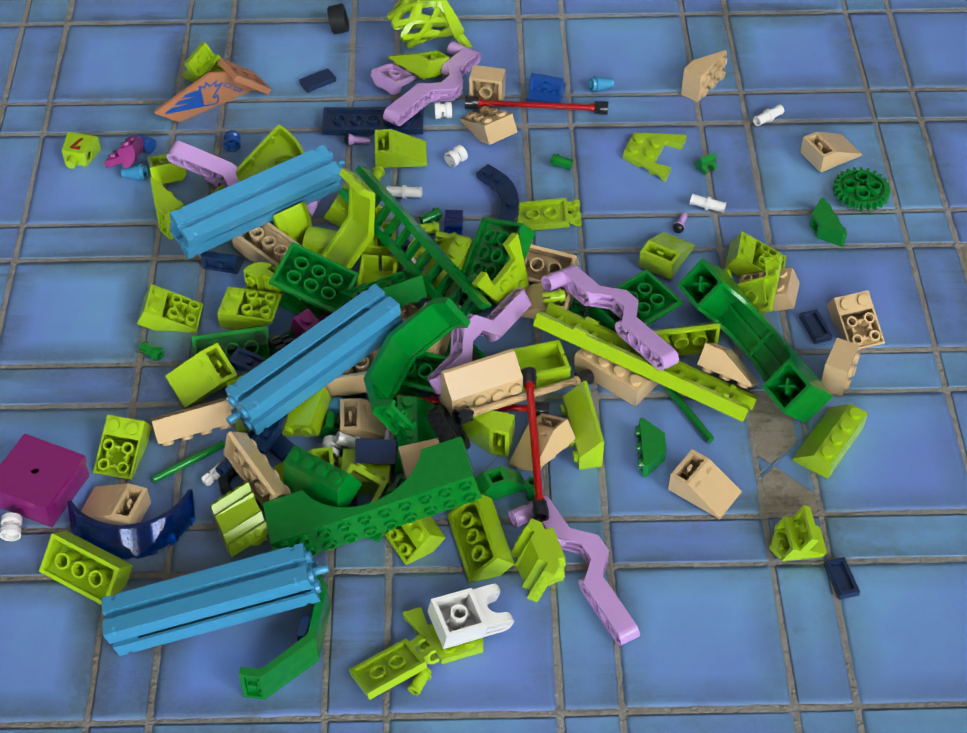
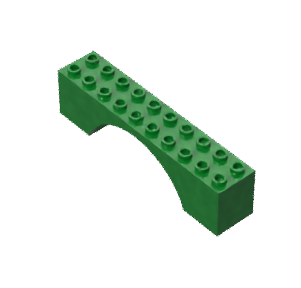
(784, 373)
(437, 484)

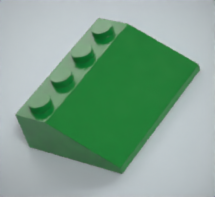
(487, 250)
(313, 278)
(653, 297)
(417, 411)

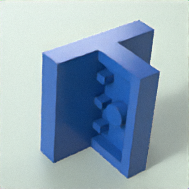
(545, 88)

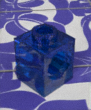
(453, 221)

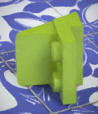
(201, 63)
(798, 537)

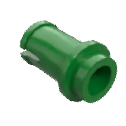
(561, 161)
(429, 217)
(155, 353)
(529, 485)

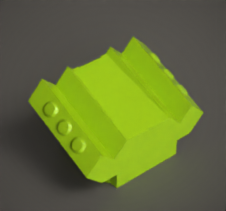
(239, 519)
(539, 558)

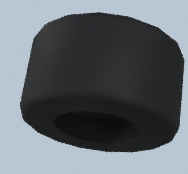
(338, 18)

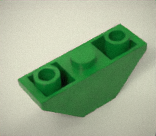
(827, 224)
(650, 446)
(500, 482)

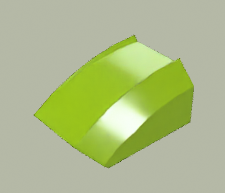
(163, 170)
(294, 221)

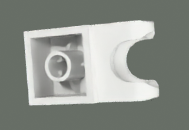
(466, 617)

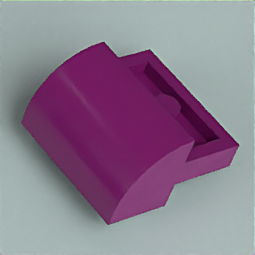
(127, 153)

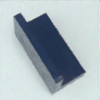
(222, 262)
(375, 451)

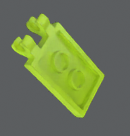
(550, 214)
(393, 666)

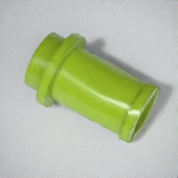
(378, 172)
(431, 227)
(555, 296)
(419, 681)

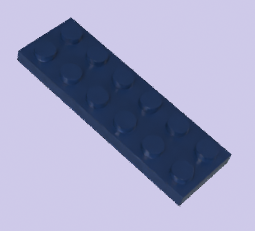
(365, 121)

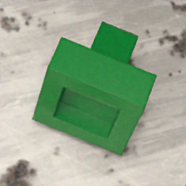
(706, 161)
(329, 424)

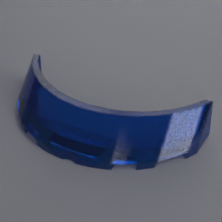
(136, 539)

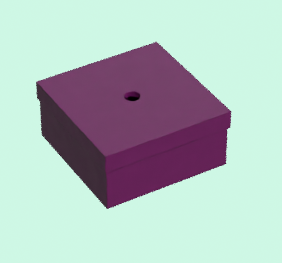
(40, 479)

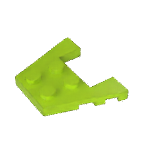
(646, 148)
(509, 278)
(763, 289)
(417, 620)

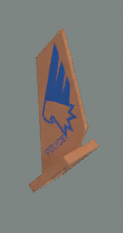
(212, 91)

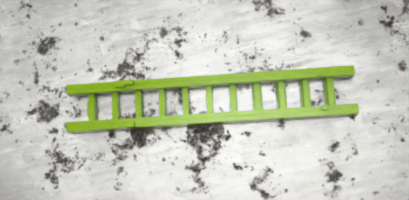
(679, 377)

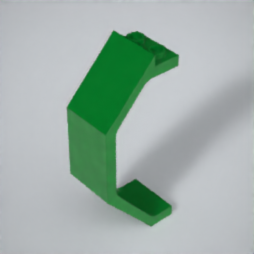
(400, 351)
(265, 681)

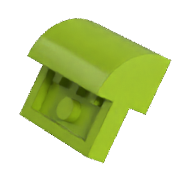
(317, 238)
(258, 277)

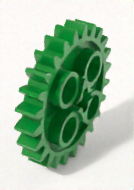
(861, 189)

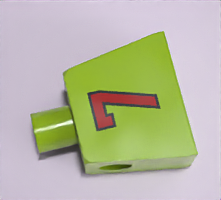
(80, 149)

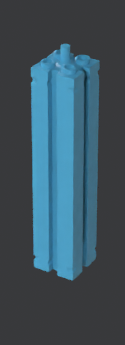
(255, 201)
(313, 360)
(211, 599)

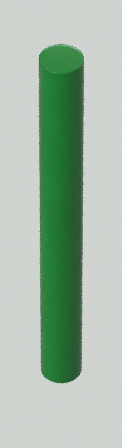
(690, 415)
(188, 461)

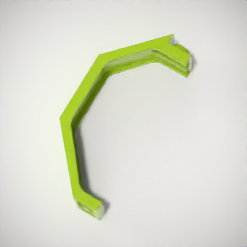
(357, 228)

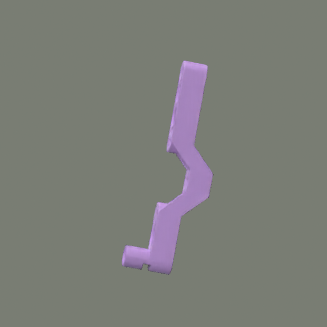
(447, 90)
(210, 166)
(621, 303)
(491, 328)
(593, 585)

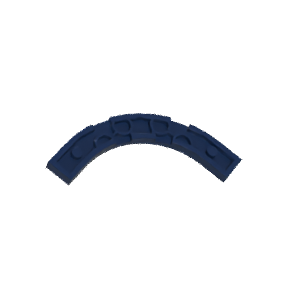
(505, 189)
(246, 361)

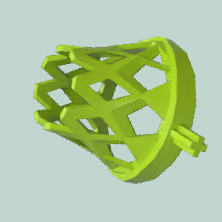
(442, 17)

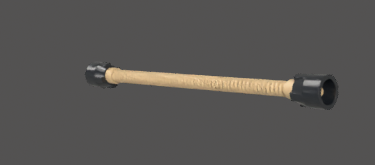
(465, 414)

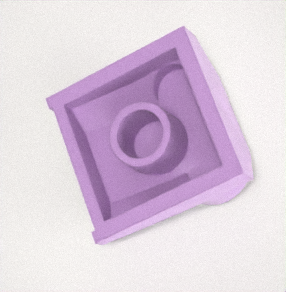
(391, 77)

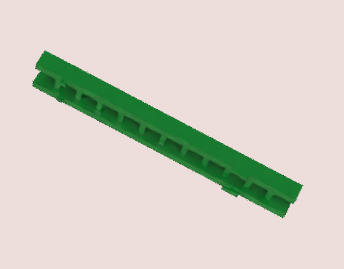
(421, 239)

